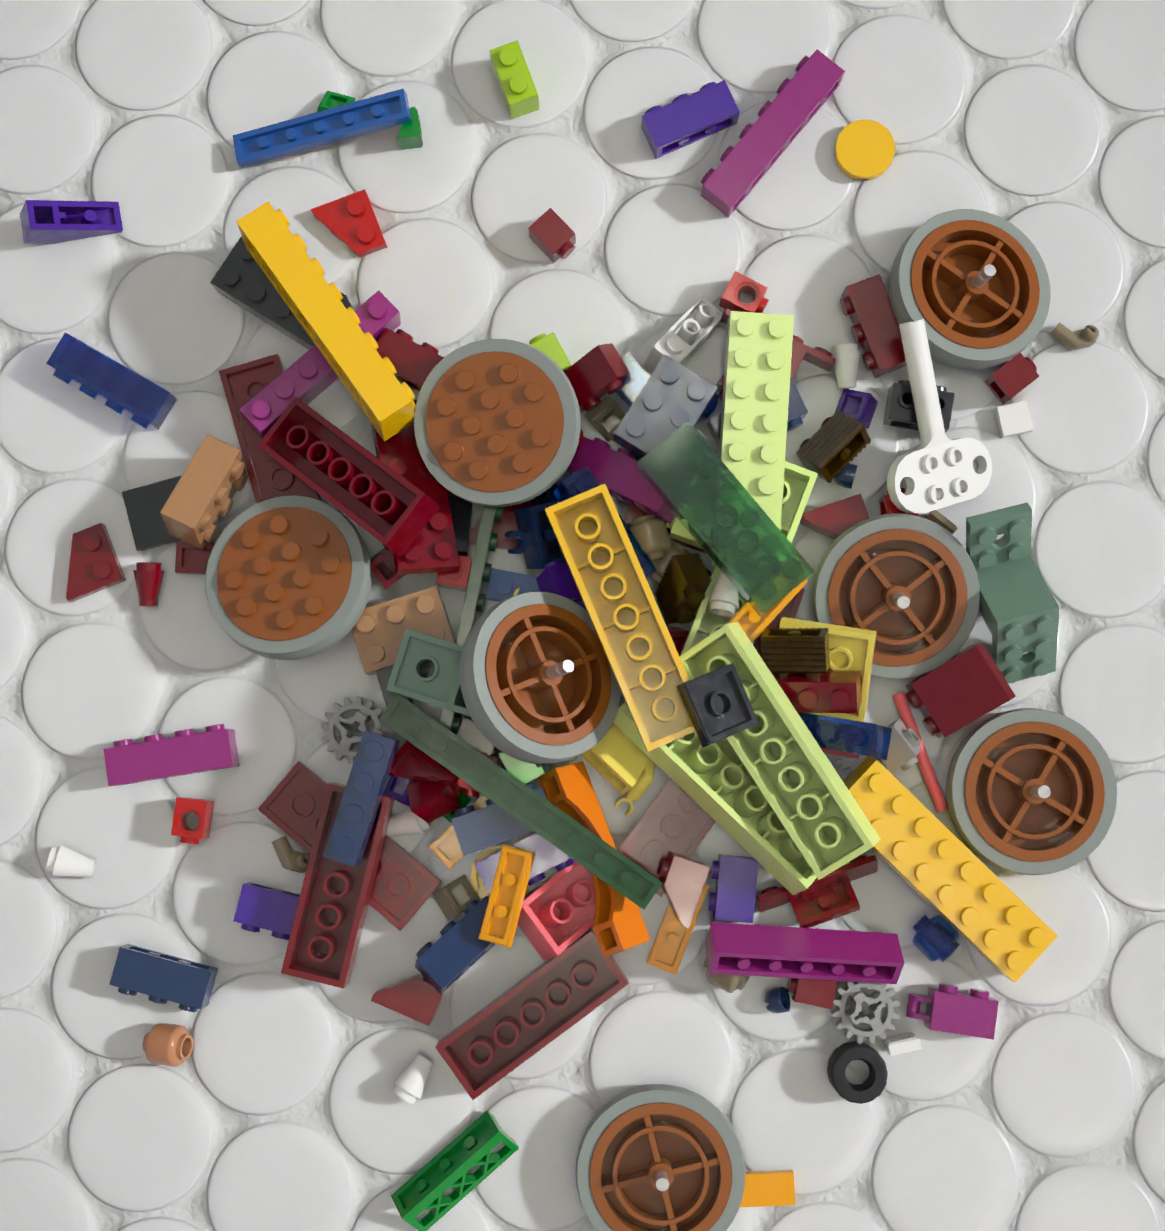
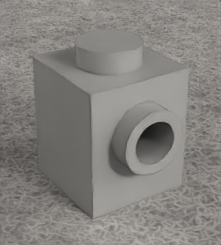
(902, 748)

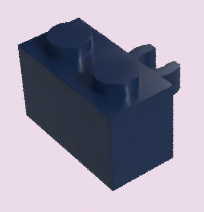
(535, 536)

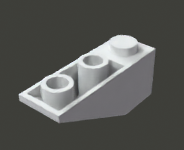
(685, 335)

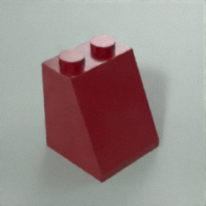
(959, 691)

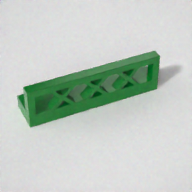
(449, 1170)

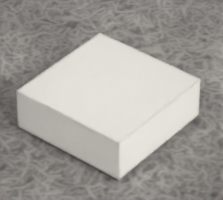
(1014, 419)
(902, 1044)

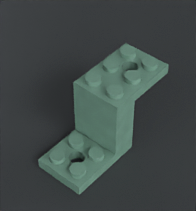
(1013, 593)
(443, 686)

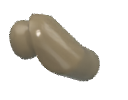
(1076, 339)
(289, 858)

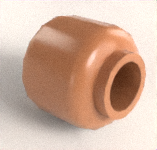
(168, 1044)

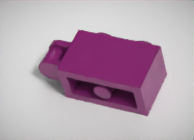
(956, 1011)

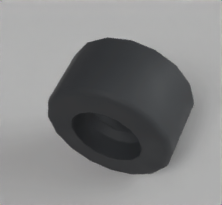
(877, 1076)

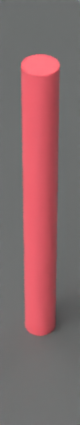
(923, 758)

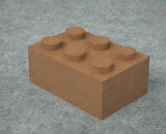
(205, 492)
(383, 626)

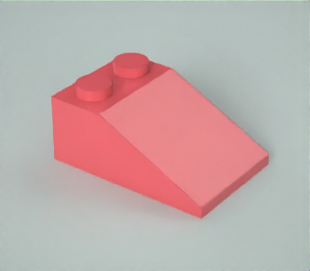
(559, 910)

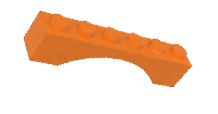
(616, 919)

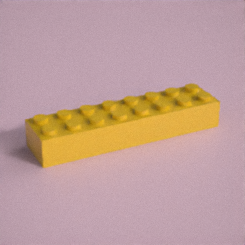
(327, 320)
(623, 614)
(948, 873)

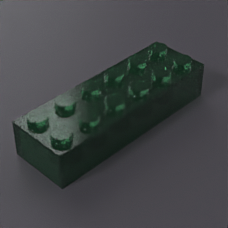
(724, 518)

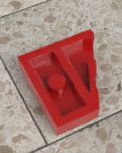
(353, 223)

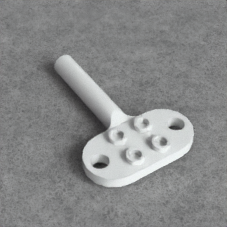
(940, 467)

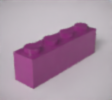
(620, 475)
(171, 757)

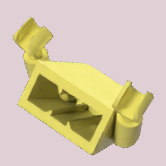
(621, 765)

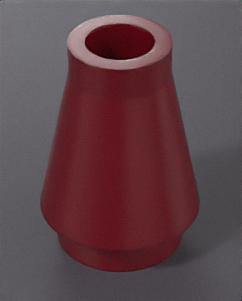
(148, 582)

